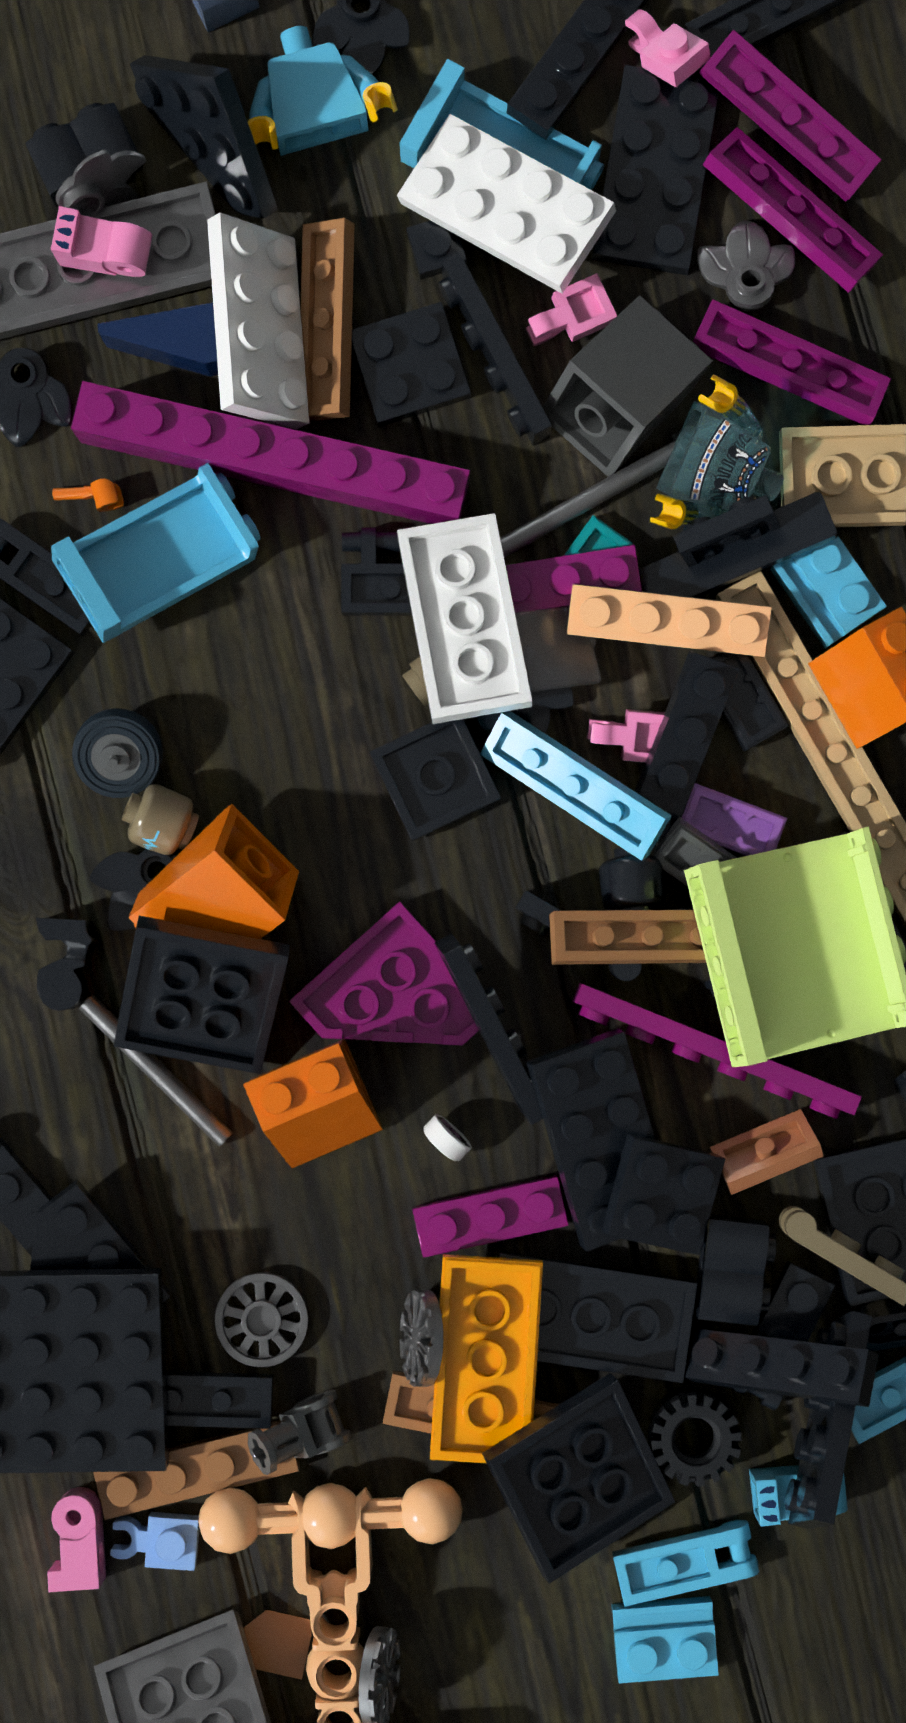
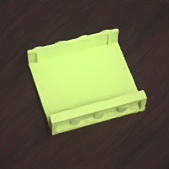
(800, 946)

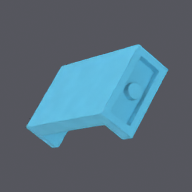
(484, 111)
(157, 554)

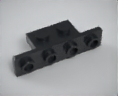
(738, 544)

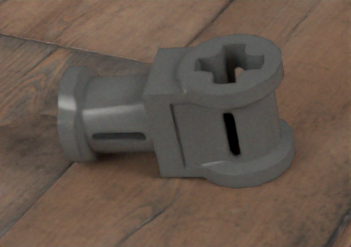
(304, 1432)

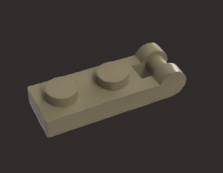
(843, 1252)

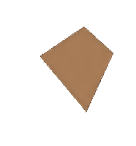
(279, 1643)

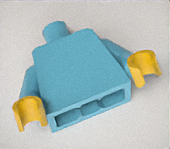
(314, 96)

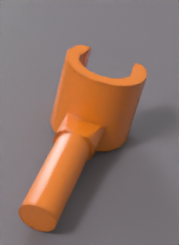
(105, 493)

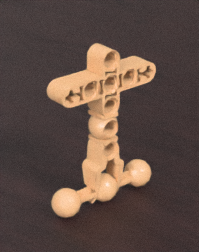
(330, 1519)

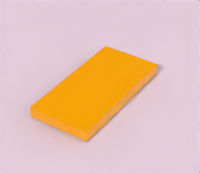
(487, 1354)

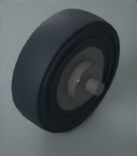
(117, 753)

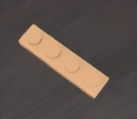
(668, 620)

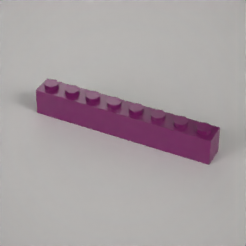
(269, 455)

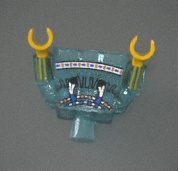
(715, 460)

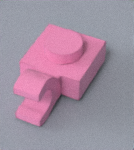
(667, 54)
(579, 310)
(634, 735)

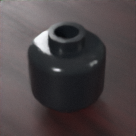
(631, 883)

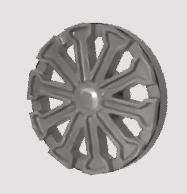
(261, 1319)
(422, 1338)
(379, 1675)

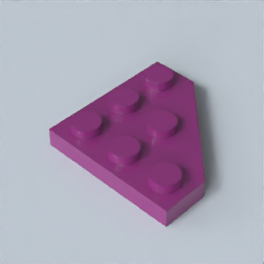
(388, 989)

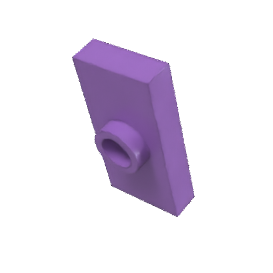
(733, 822)

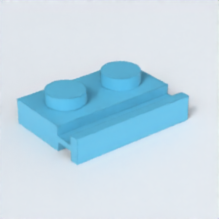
(829, 590)
(665, 1640)

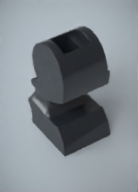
(62, 982)

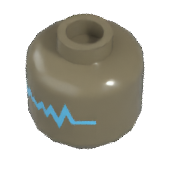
(160, 819)

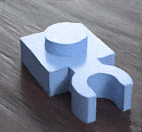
(167, 1540)

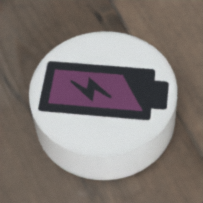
(447, 1138)

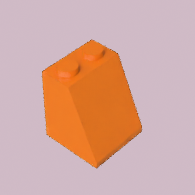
(867, 678)
(223, 881)
(313, 1104)

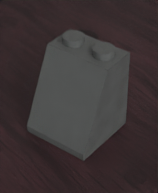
(624, 385)

